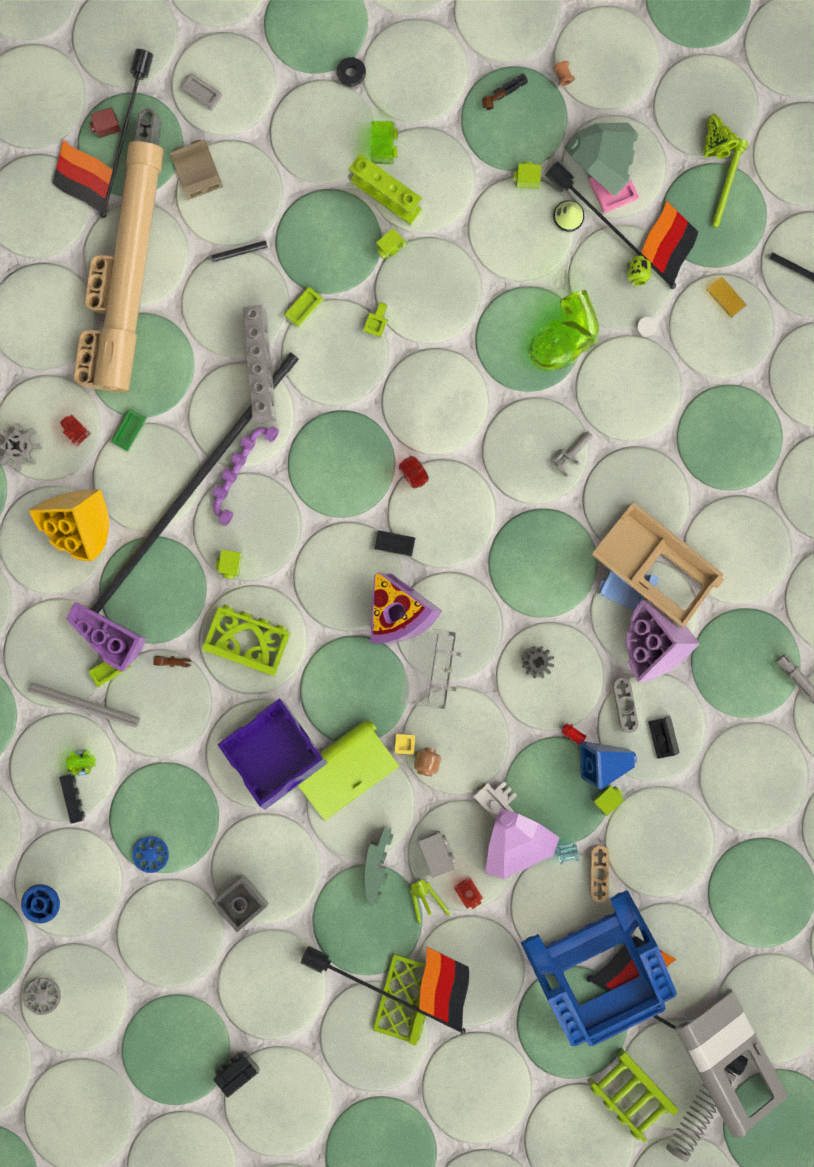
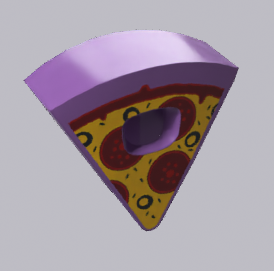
(399, 610)

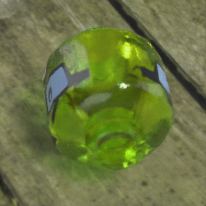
(80, 762)

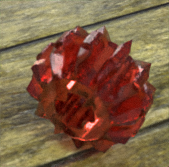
(413, 472)

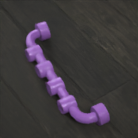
(231, 475)

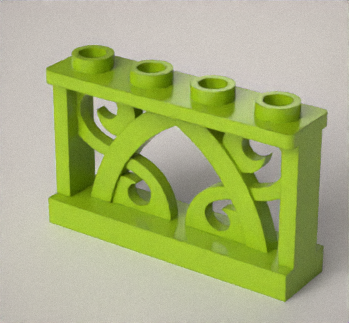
(221, 646)

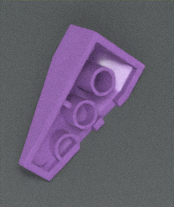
(110, 639)

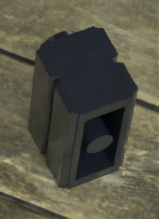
(236, 1074)

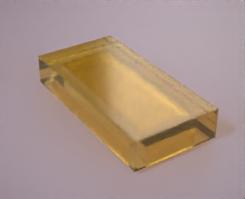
(726, 297)

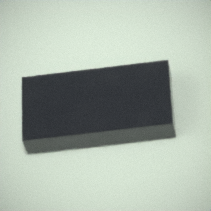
(395, 543)

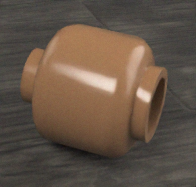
(427, 762)

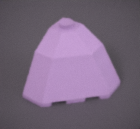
(517, 844)

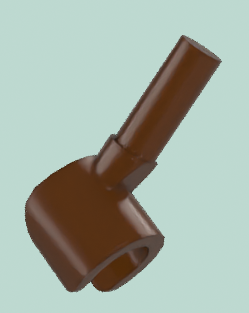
(487, 101)

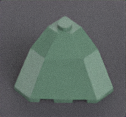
(605, 153)

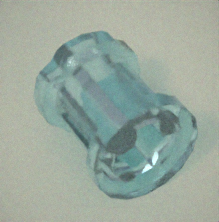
(567, 853)

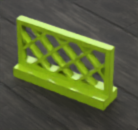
(418, 1019)

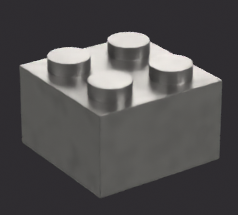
(240, 903)

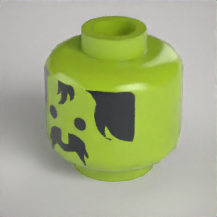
(638, 271)

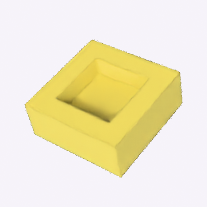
(404, 744)

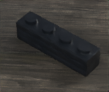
(72, 799)

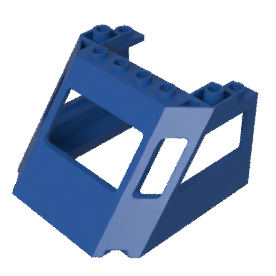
(620, 1007)

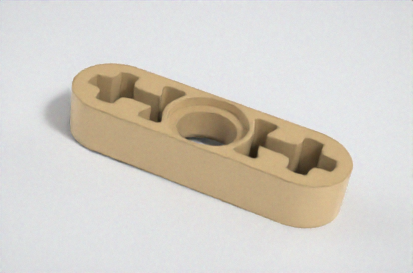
(594, 888)

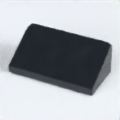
(664, 737)

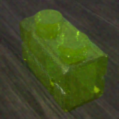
(382, 142)

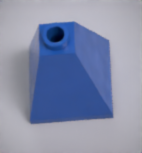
(604, 763)

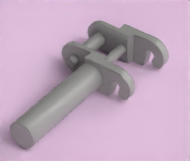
(572, 453)

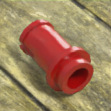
(572, 733)

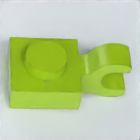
(376, 323)

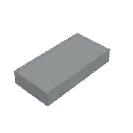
(201, 91)

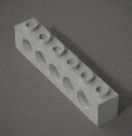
(259, 364)

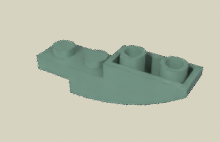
(374, 873)

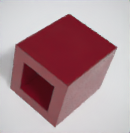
(104, 123)

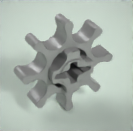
(24, 444)

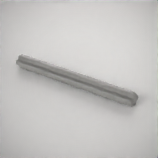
(85, 705)

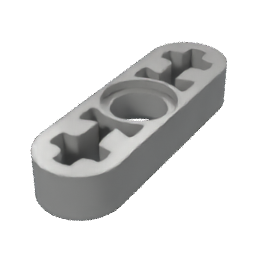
(622, 720)

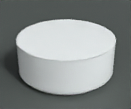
(646, 327)

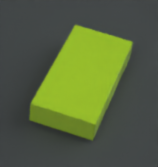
(303, 306)
(103, 673)

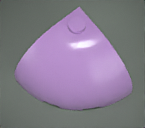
(656, 642)

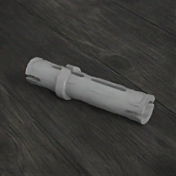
(796, 675)

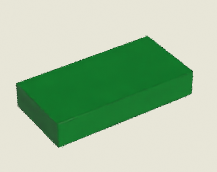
(128, 430)

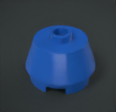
(40, 903)

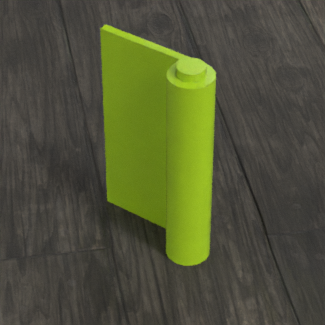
(353, 767)

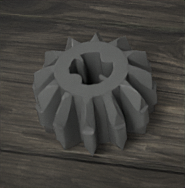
(535, 655)

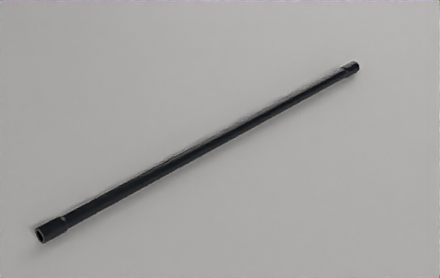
(284, 368)

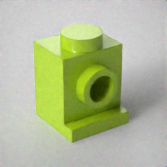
(390, 244)

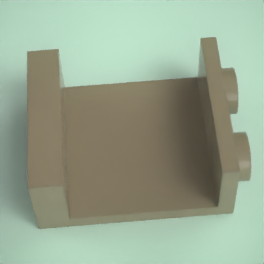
(196, 169)

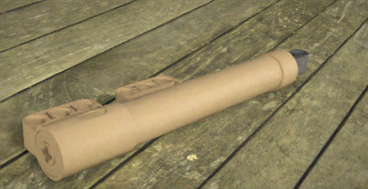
(123, 273)

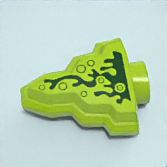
(718, 139)

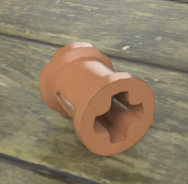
(563, 73)

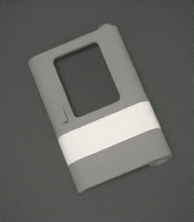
(712, 1044)

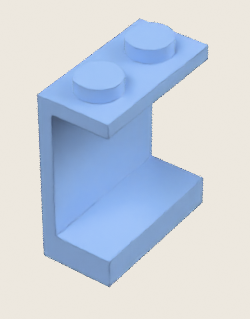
(620, 592)

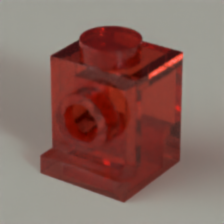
(74, 429)
(464, 886)

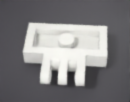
(495, 799)

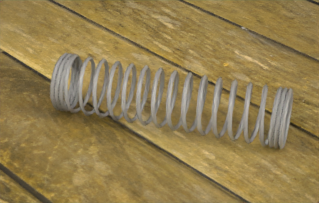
(678, 1152)

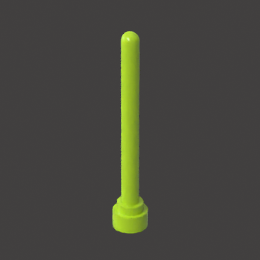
(738, 150)

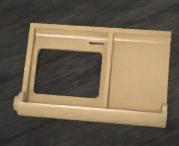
(634, 547)

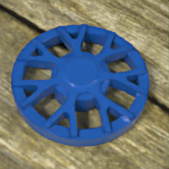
(150, 854)

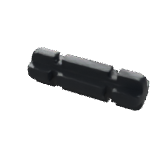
(512, 85)

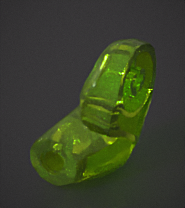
(565, 338)

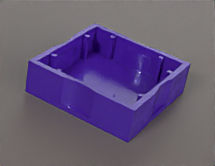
(272, 754)

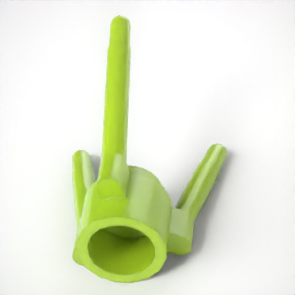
(420, 889)

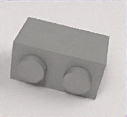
(436, 854)

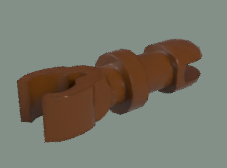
(163, 661)

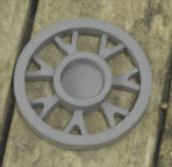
(42, 996)

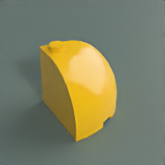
(74, 522)

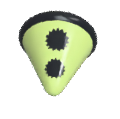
(568, 215)

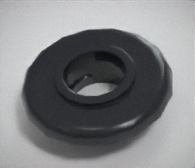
(347, 63)

